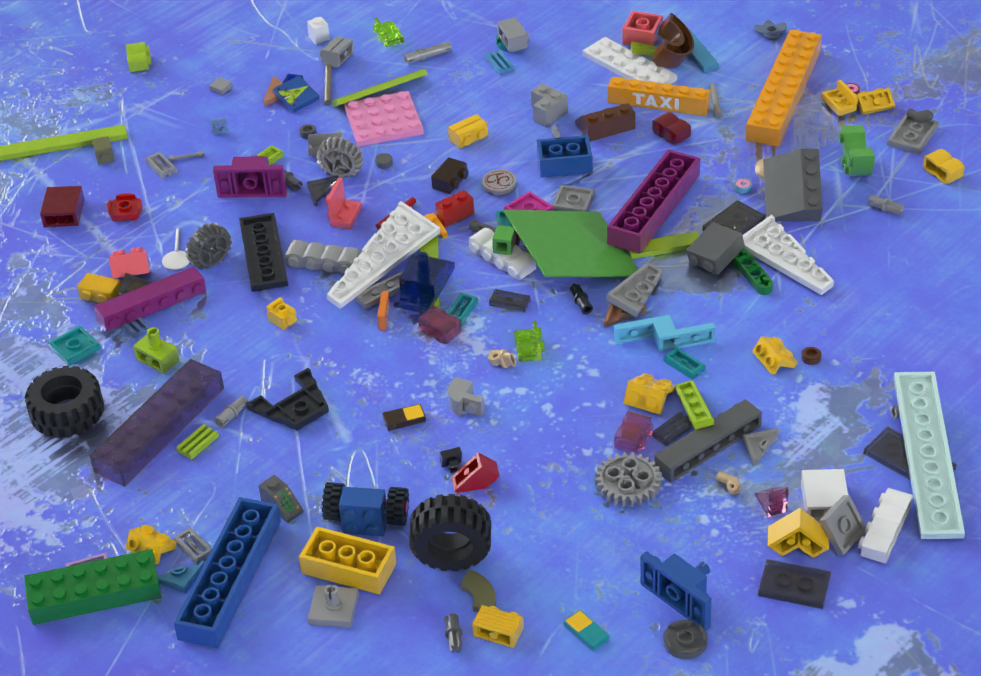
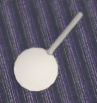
(176, 259)

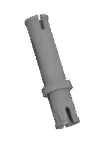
(422, 54)

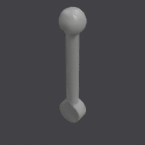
(200, 154)

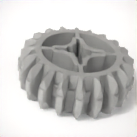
(335, 148)

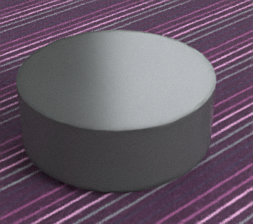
(306, 130)
(383, 160)

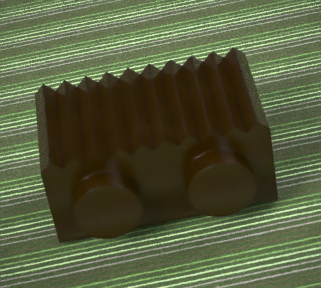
(449, 175)

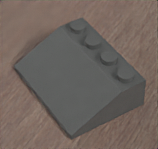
(793, 186)

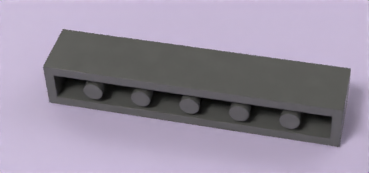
(708, 441)

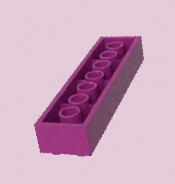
(653, 201)

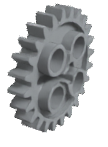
(628, 479)

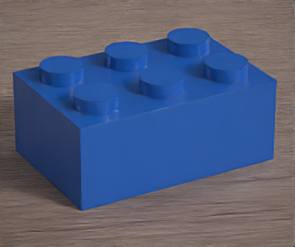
(564, 156)

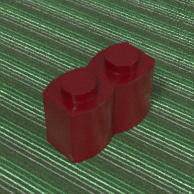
(671, 128)

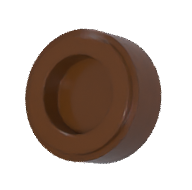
(811, 355)

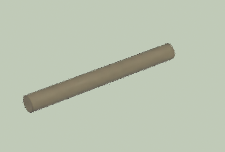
(327, 91)

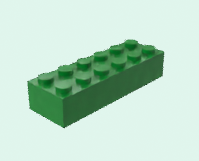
(92, 586)

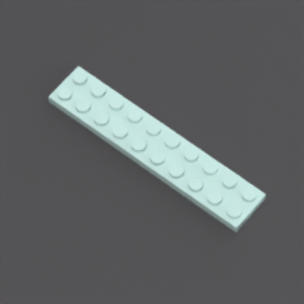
(928, 456)

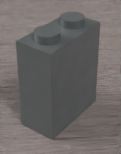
(715, 248)

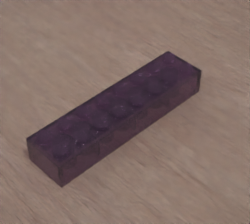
(156, 422)

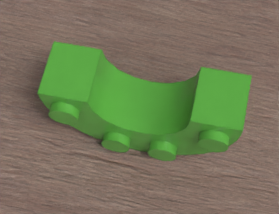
(856, 157)

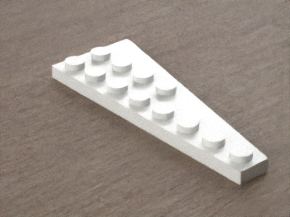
(393, 243)

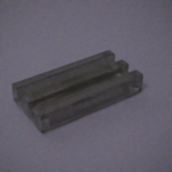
(509, 300)
(670, 427)

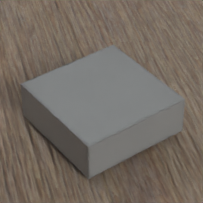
(220, 86)

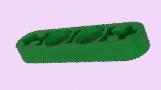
(754, 268)

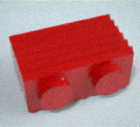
(454, 208)

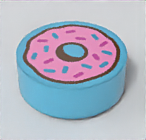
(742, 185)

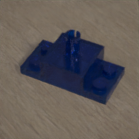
(422, 282)

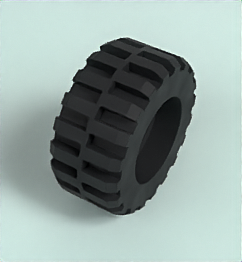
(68, 417)
(450, 514)

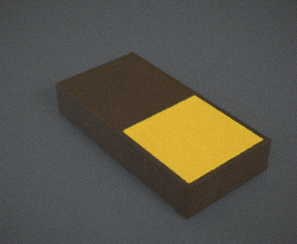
(404, 417)

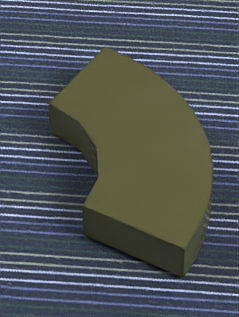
(479, 589)

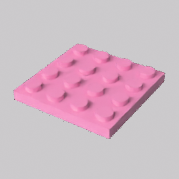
(383, 118)

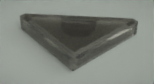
(320, 188)
(131, 283)

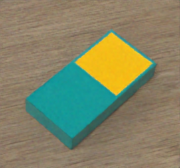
(586, 630)

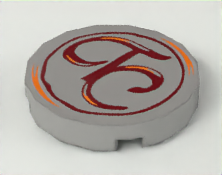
(499, 182)

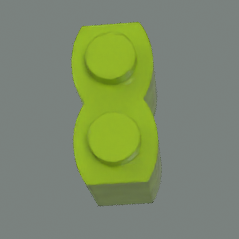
(138, 56)

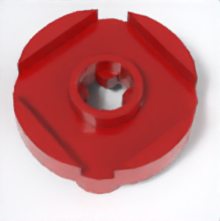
(117, 210)

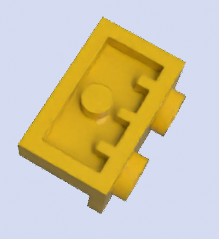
(875, 101)

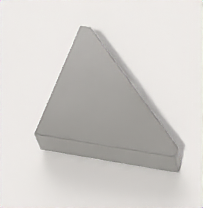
(758, 443)

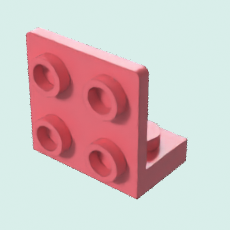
(341, 211)

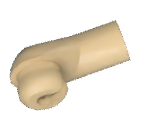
(731, 482)

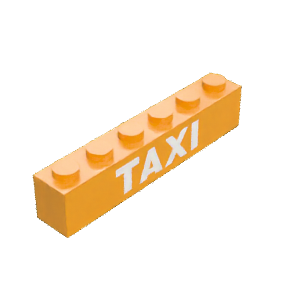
(659, 96)

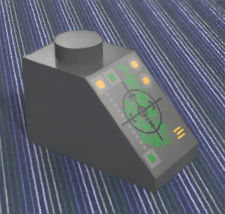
(278, 492)

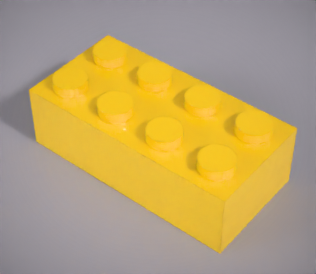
(348, 560)

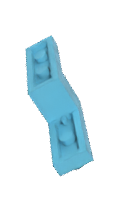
(664, 333)

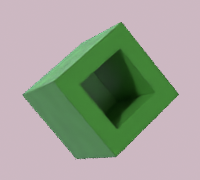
(504, 240)

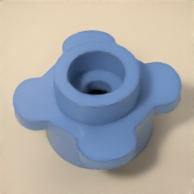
(216, 122)

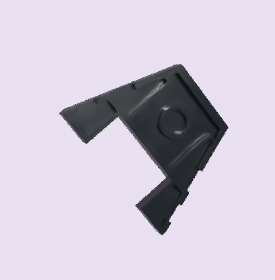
(297, 408)

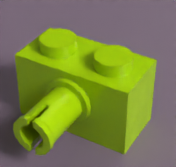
(156, 352)

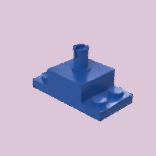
(678, 586)

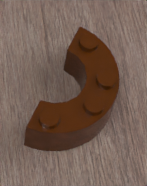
(677, 43)

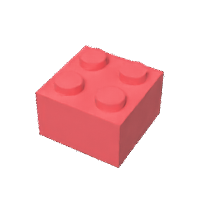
(642, 28)
(133, 262)

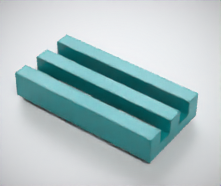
(465, 308)
(682, 364)

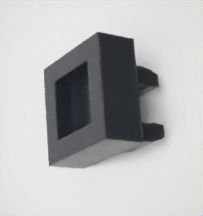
(451, 458)

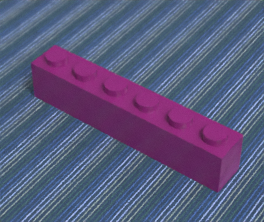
(149, 299)

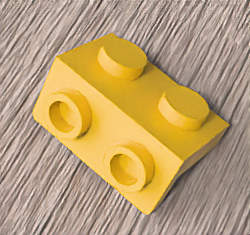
(841, 99)
(773, 354)
(147, 538)

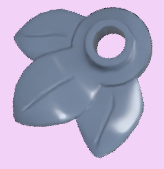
(771, 30)

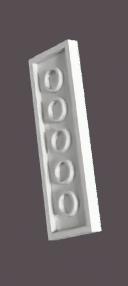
(625, 63)

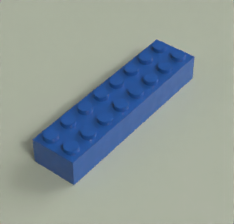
(227, 572)

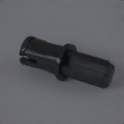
(581, 298)

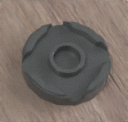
(685, 639)

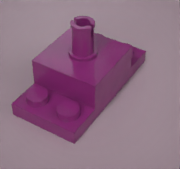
(250, 178)

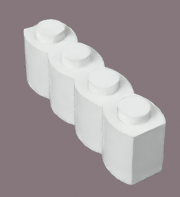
(517, 264)
(886, 525)

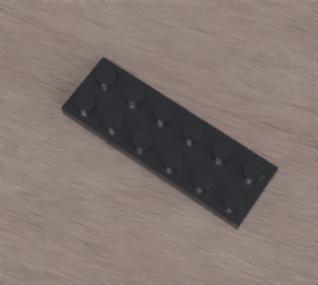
(263, 252)

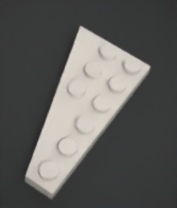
(781, 251)

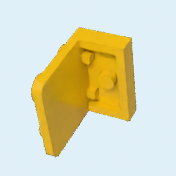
(648, 393)

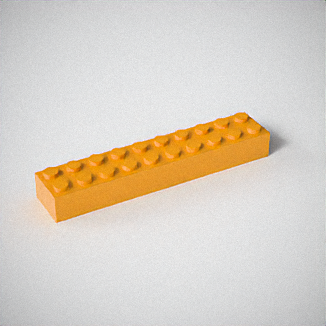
(783, 88)

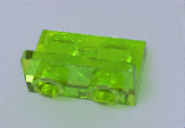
(387, 32)
(529, 343)

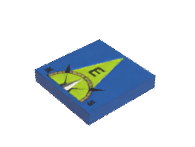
(296, 94)

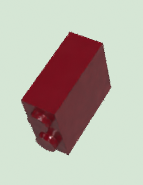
(62, 206)

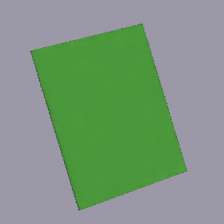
(570, 243)

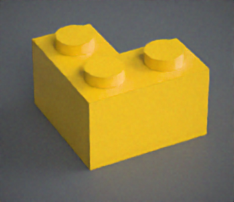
(798, 531)

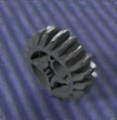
(208, 246)

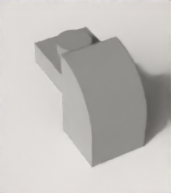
(463, 399)

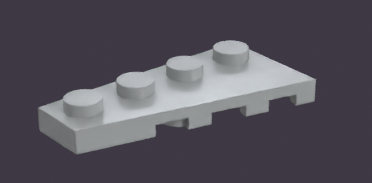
(636, 289)

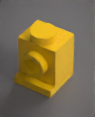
(281, 313)

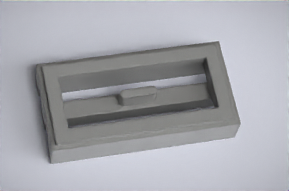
(158, 167)
(201, 555)

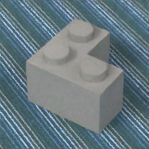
(548, 104)

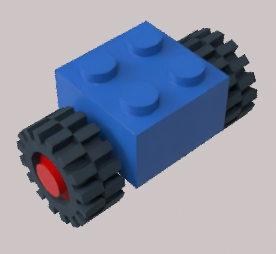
(365, 509)

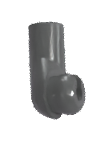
(921, 116)

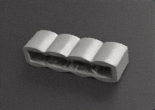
(319, 256)

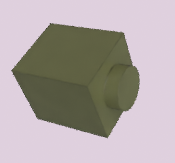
(103, 150)

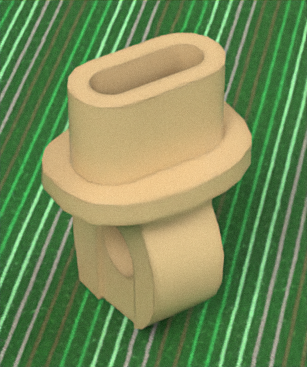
(502, 358)

